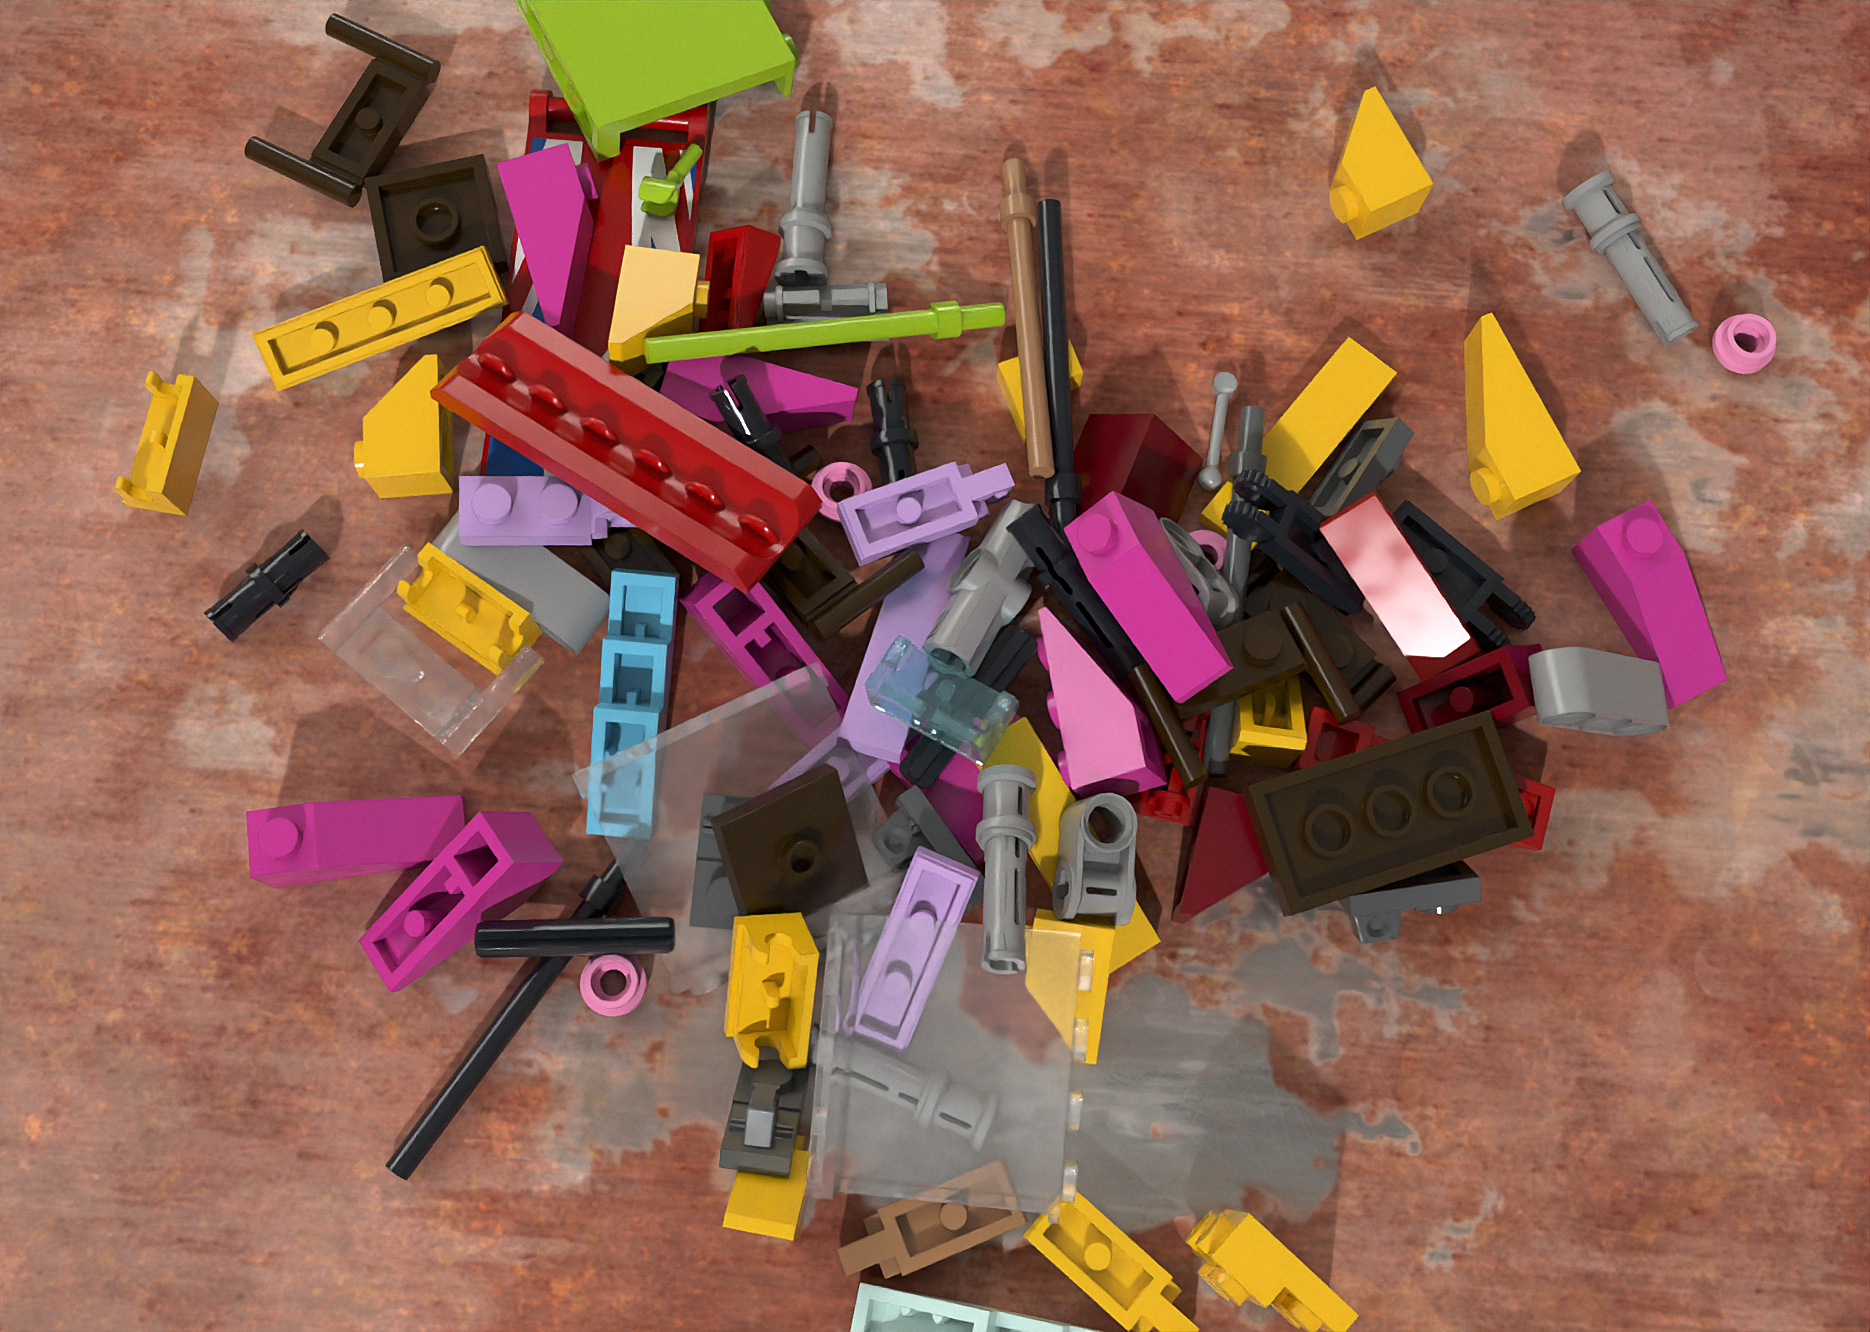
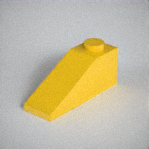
(1511, 438)

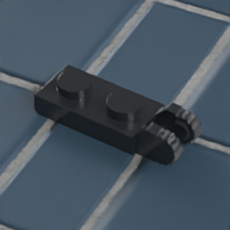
(1291, 537)
(1464, 579)

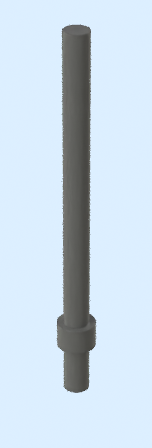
(1236, 573)

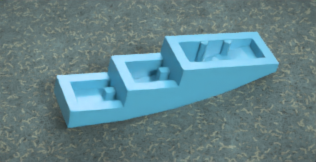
(634, 664)

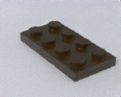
(1386, 813)

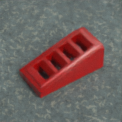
(738, 275)

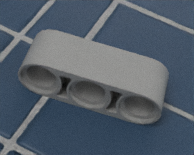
(553, 592)
(1598, 692)

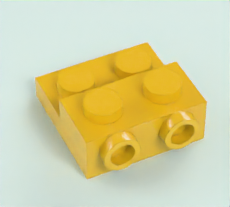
(1254, 1266)

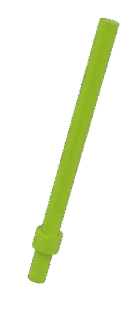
(940, 321)

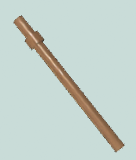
(1018, 220)

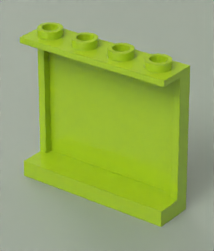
(654, 57)

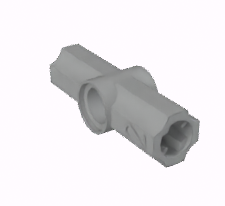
(984, 597)

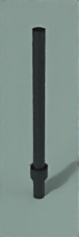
(1064, 488)
(600, 897)

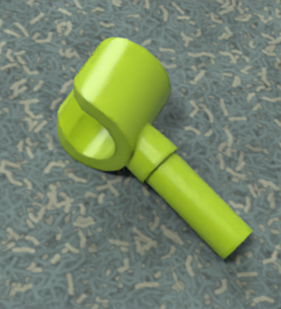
(661, 195)

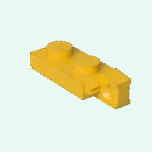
(1110, 1268)

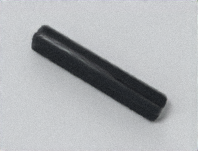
(997, 670)
(575, 937)

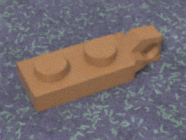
(923, 1232)

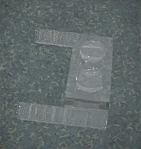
(411, 671)

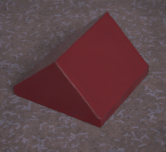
(1136, 459)

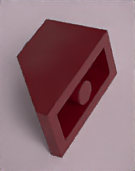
(1490, 682)
(1220, 855)

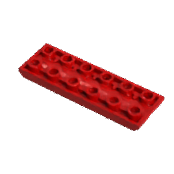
(630, 449)

